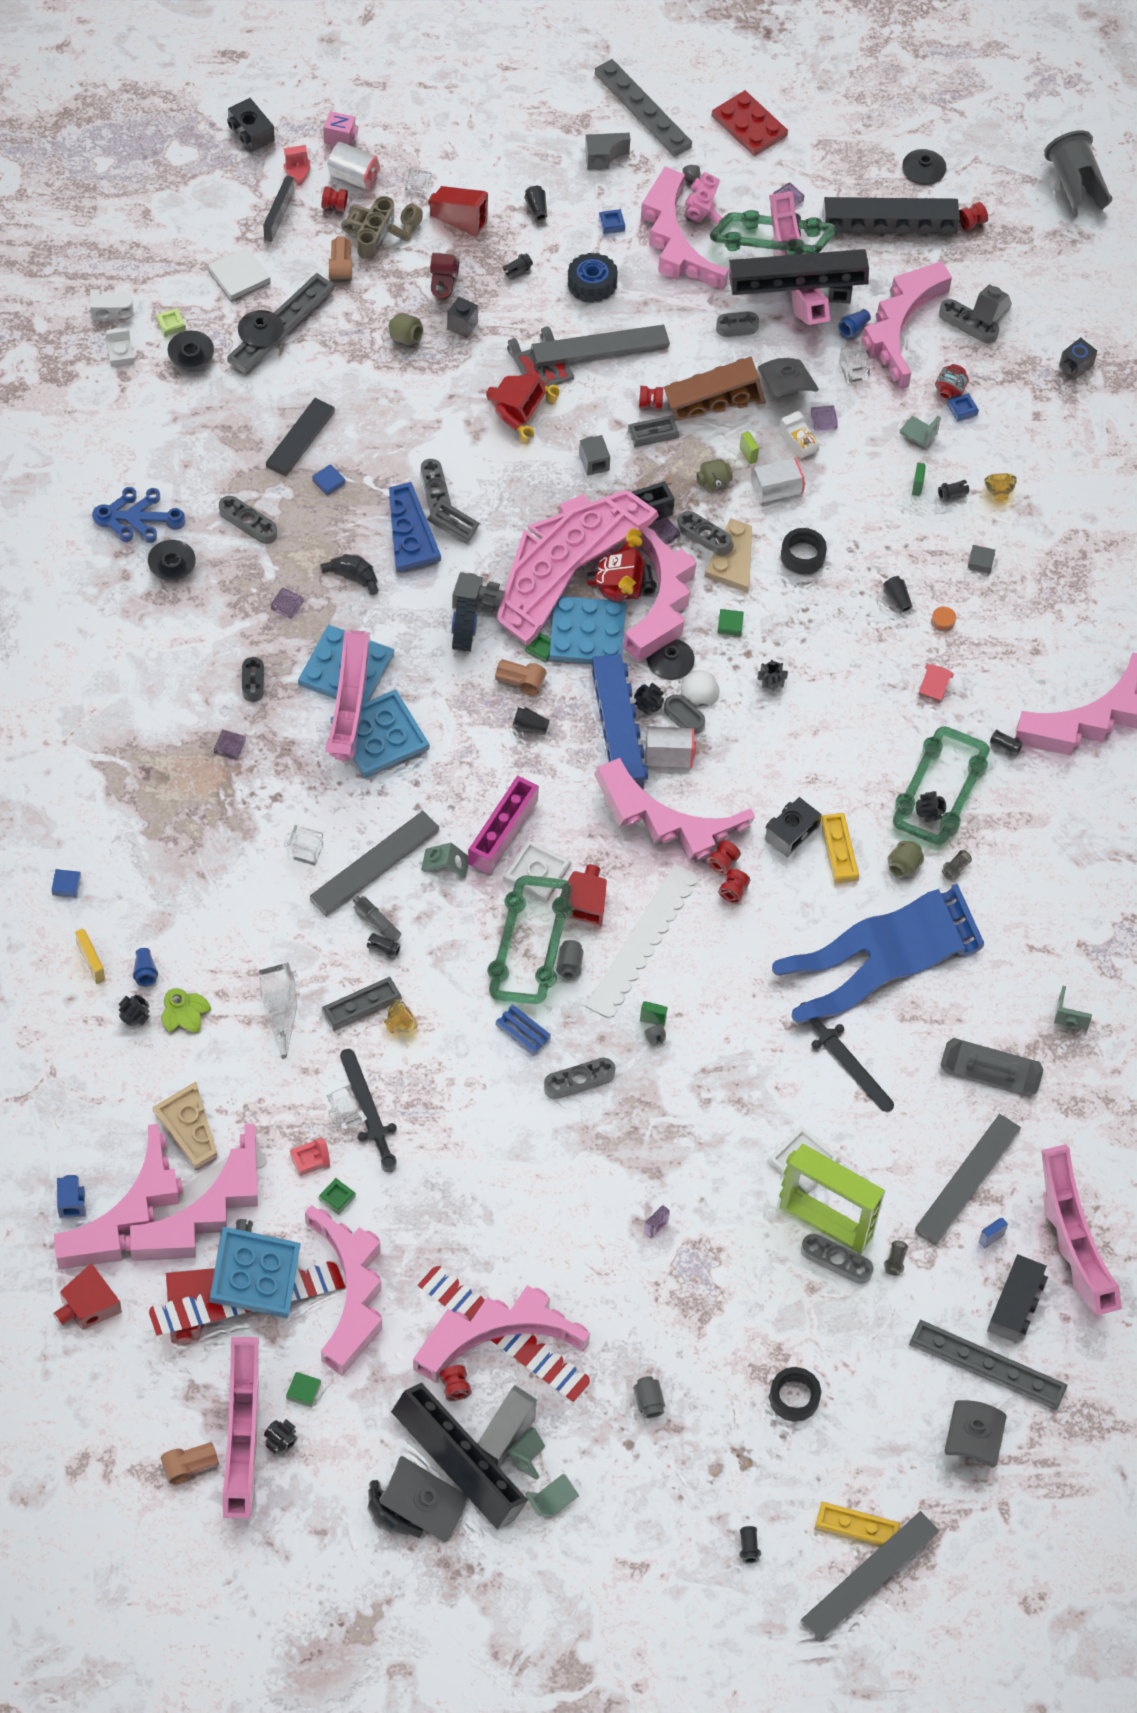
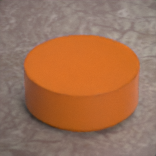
(943, 618)

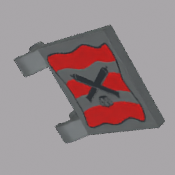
(525, 361)

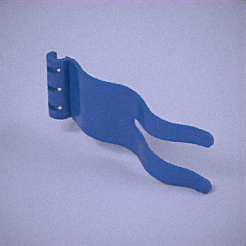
(897, 948)

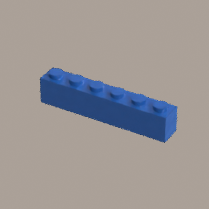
(618, 715)

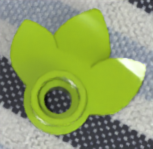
(185, 1013)

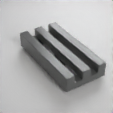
(654, 433)
(449, 528)

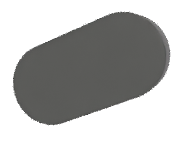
(684, 713)

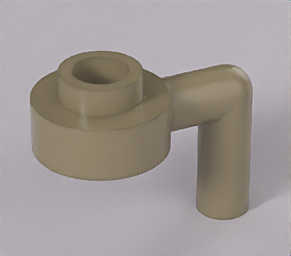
(410, 217)

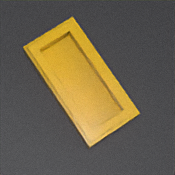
(90, 955)

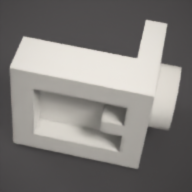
(119, 346)

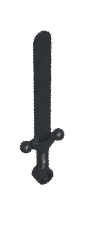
(829, 1038)
(376, 1130)

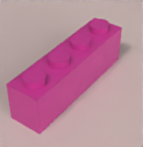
(503, 825)

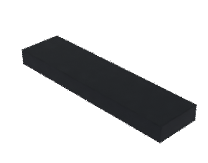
(300, 437)

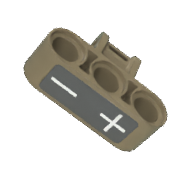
(370, 225)

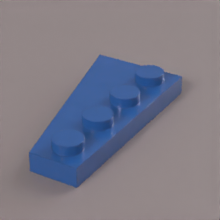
(411, 532)

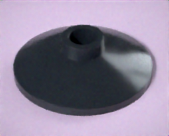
(924, 166)
(260, 335)
(190, 349)
(171, 552)
(672, 666)

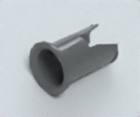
(1078, 168)

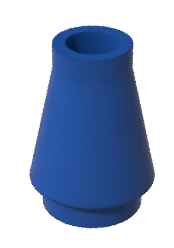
(851, 324)
(144, 968)

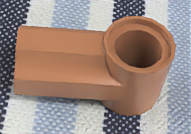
(340, 263)
(527, 678)
(181, 1463)

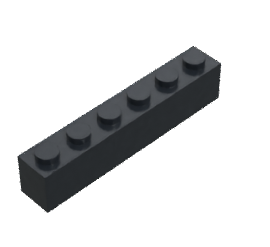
(892, 215)
(799, 272)
(459, 1456)

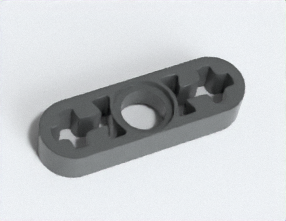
(965, 312)
(437, 480)
(250, 528)
(708, 541)
(594, 1065)
(857, 1259)

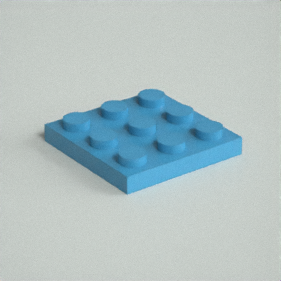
(586, 629)
(324, 665)
(386, 734)
(254, 1272)

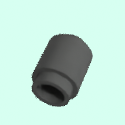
(570, 959)
(649, 1397)

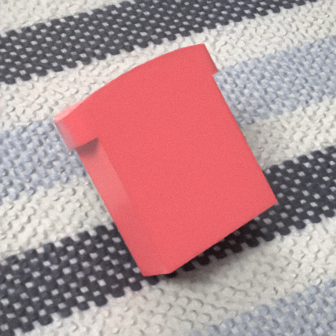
(297, 163)
(935, 681)
(311, 1156)

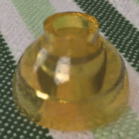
(1000, 485)
(400, 1018)

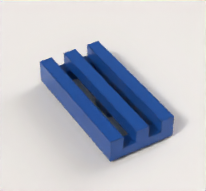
(507, 1016)

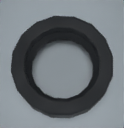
(807, 536)
(800, 1375)

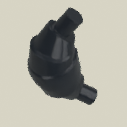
(353, 568)
(386, 1518)

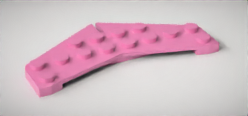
(566, 543)

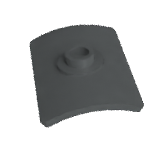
(787, 377)
(976, 1431)
(423, 1499)

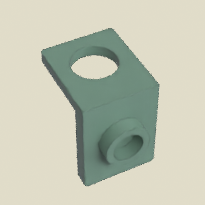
(919, 431)
(444, 856)
(1071, 1018)
(525, 1450)
(553, 1497)

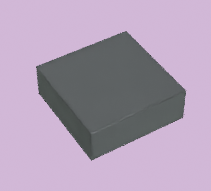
(981, 558)

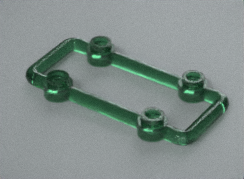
(751, 219)
(951, 820)
(545, 974)

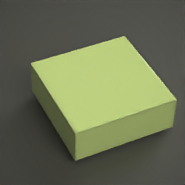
(170, 322)

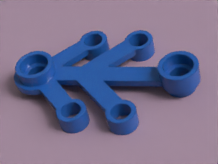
(135, 515)

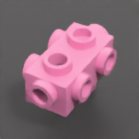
(700, 201)

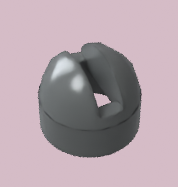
(691, 173)
(655, 1033)

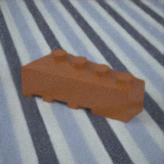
(715, 390)

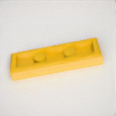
(839, 848)
(855, 1524)

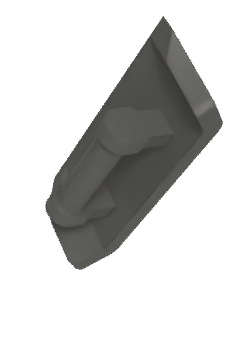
(992, 1067)

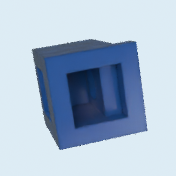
(70, 1197)

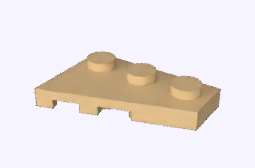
(734, 567)
(187, 1125)

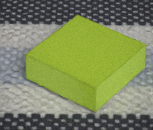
(749, 447)

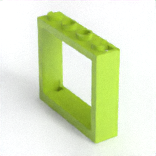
(841, 1182)

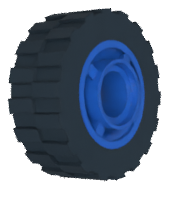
(592, 277)
(464, 623)

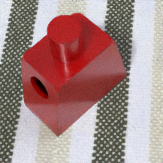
(588, 895)
(87, 1300)

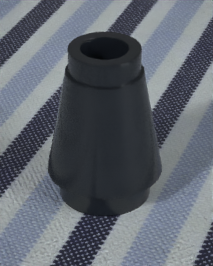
(536, 201)
(897, 592)
(530, 721)

